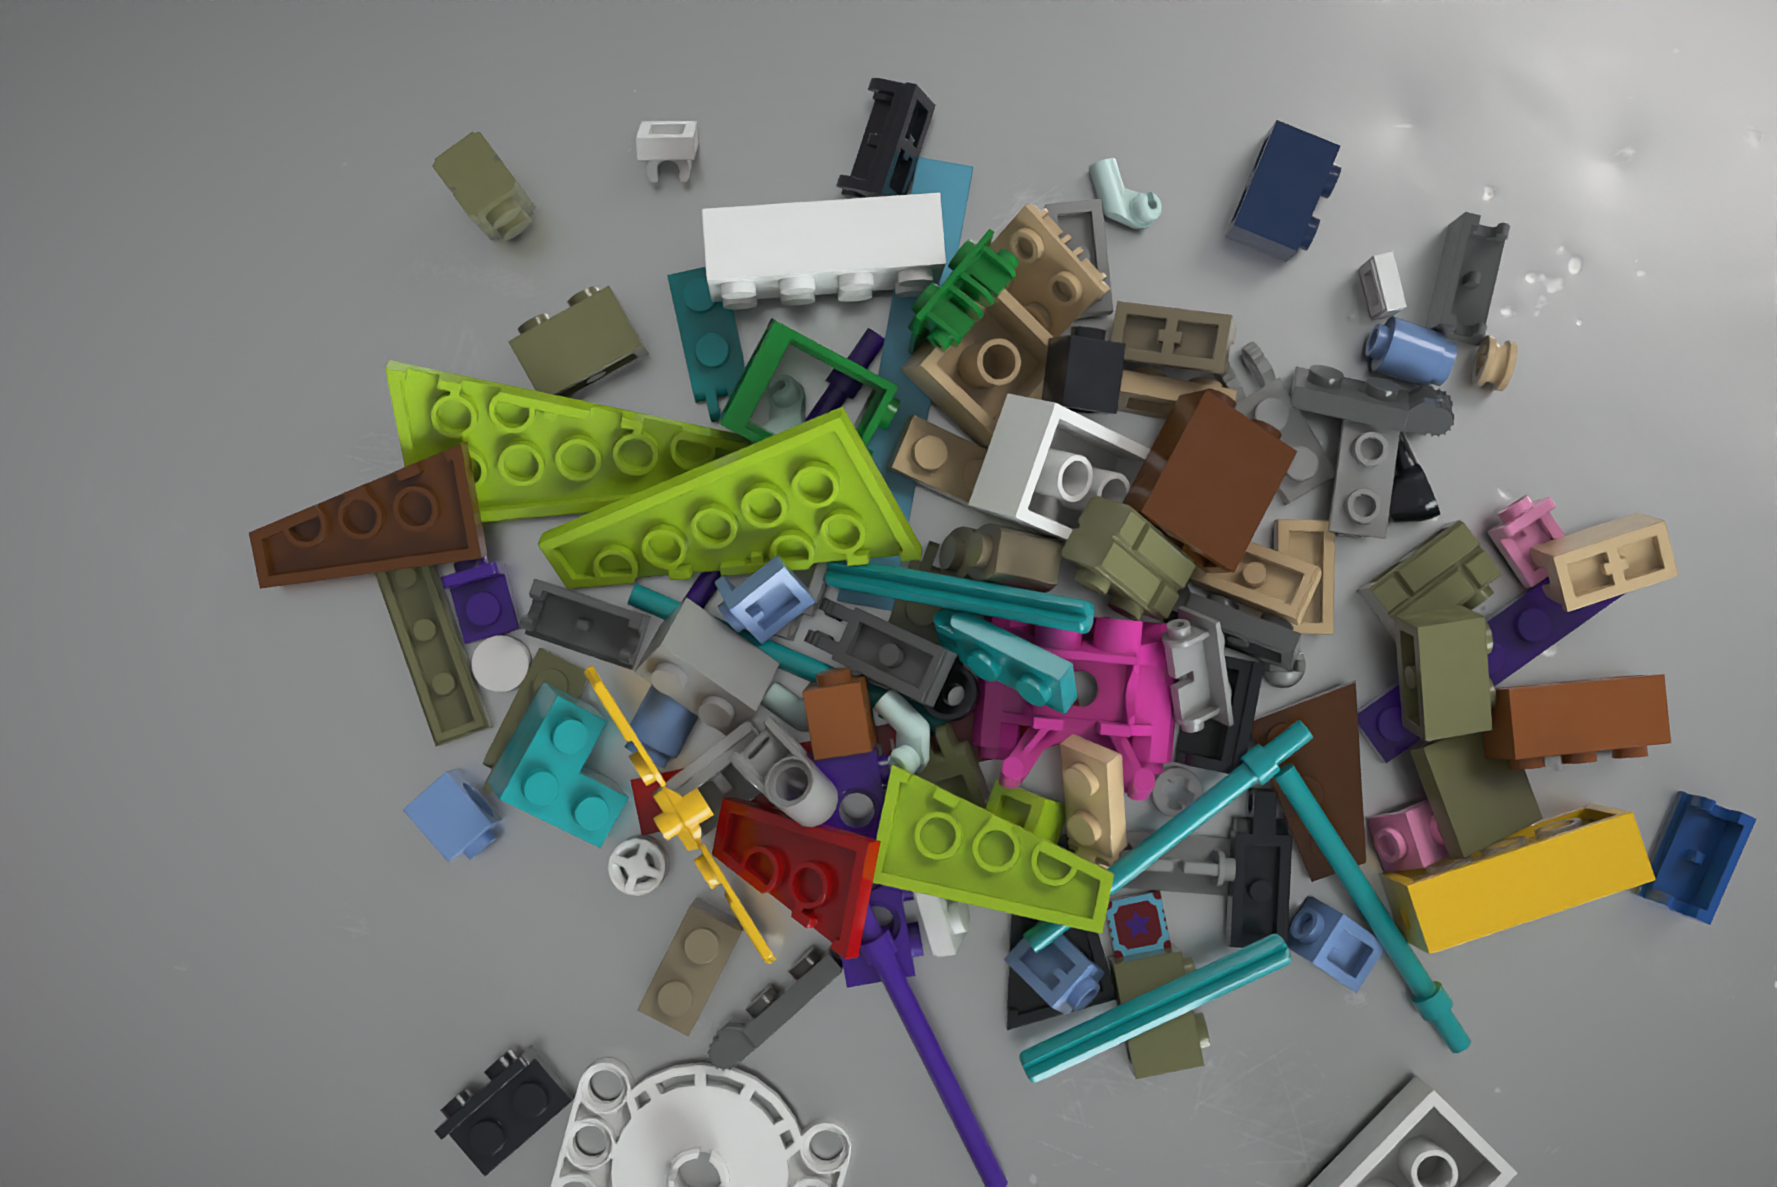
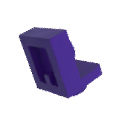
(482, 599)

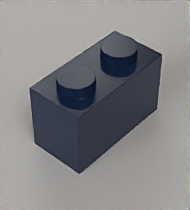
(1284, 191)

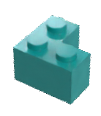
(546, 770)

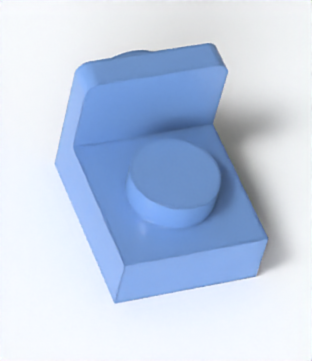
(764, 600)
(1334, 943)
(1057, 973)

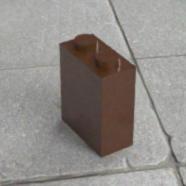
(1210, 479)

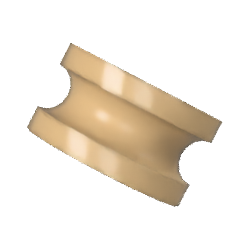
(1494, 363)

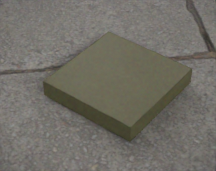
(1473, 795)

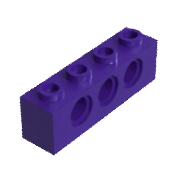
(870, 776)

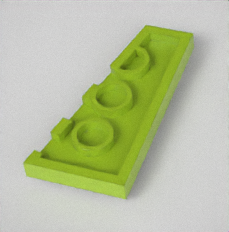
(974, 857)

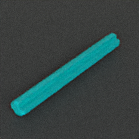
(963, 595)
(1155, 1007)

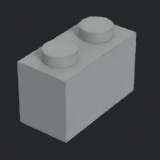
(707, 667)

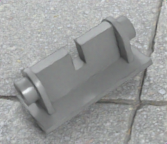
(1363, 480)
(1196, 648)
(1191, 866)

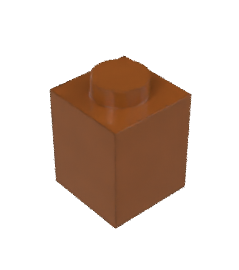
(839, 714)

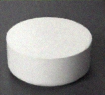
(501, 663)

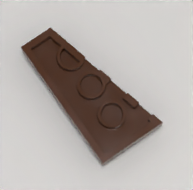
(390, 524)

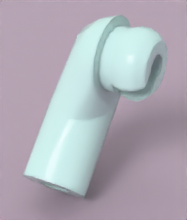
(1120, 203)
(786, 404)

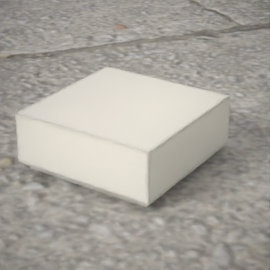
(1382, 286)

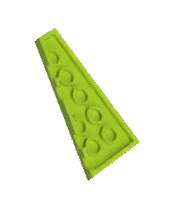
(543, 449)
(792, 496)

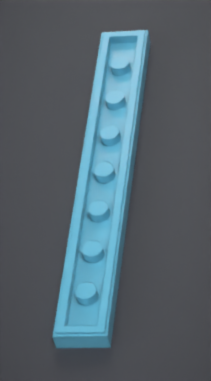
(953, 184)

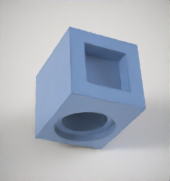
(454, 816)

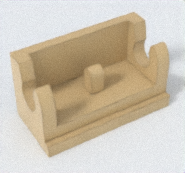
(1606, 560)

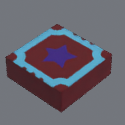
(1137, 924)

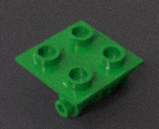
(945, 311)

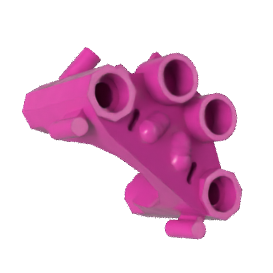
(1127, 715)

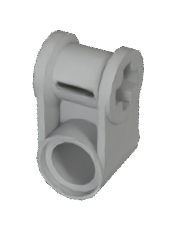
(779, 771)

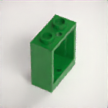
(736, 415)

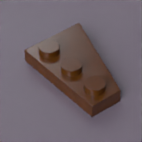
(1327, 766)

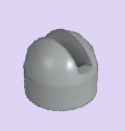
(1284, 679)

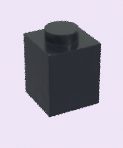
(1084, 371)

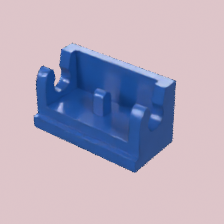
(1696, 856)

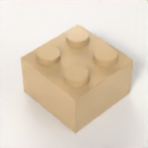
(996, 357)

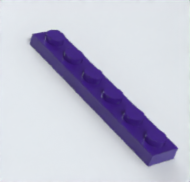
(1519, 635)

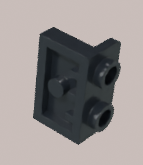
(506, 1110)

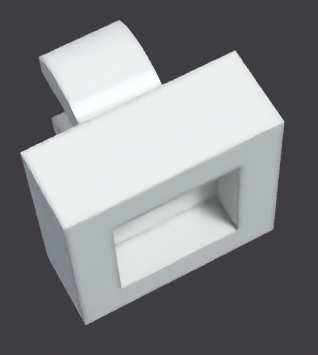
(667, 141)

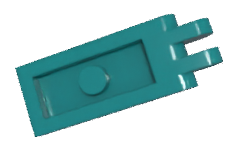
(707, 338)
(1004, 657)

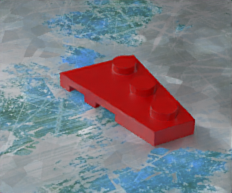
(811, 870)

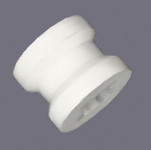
(626, 871)

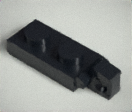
(1263, 872)

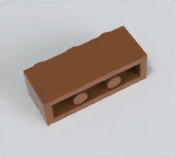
(1578, 720)

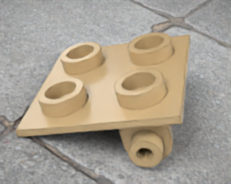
(1049, 275)

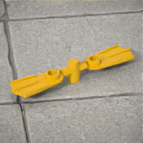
(680, 815)

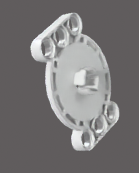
(689, 1118)

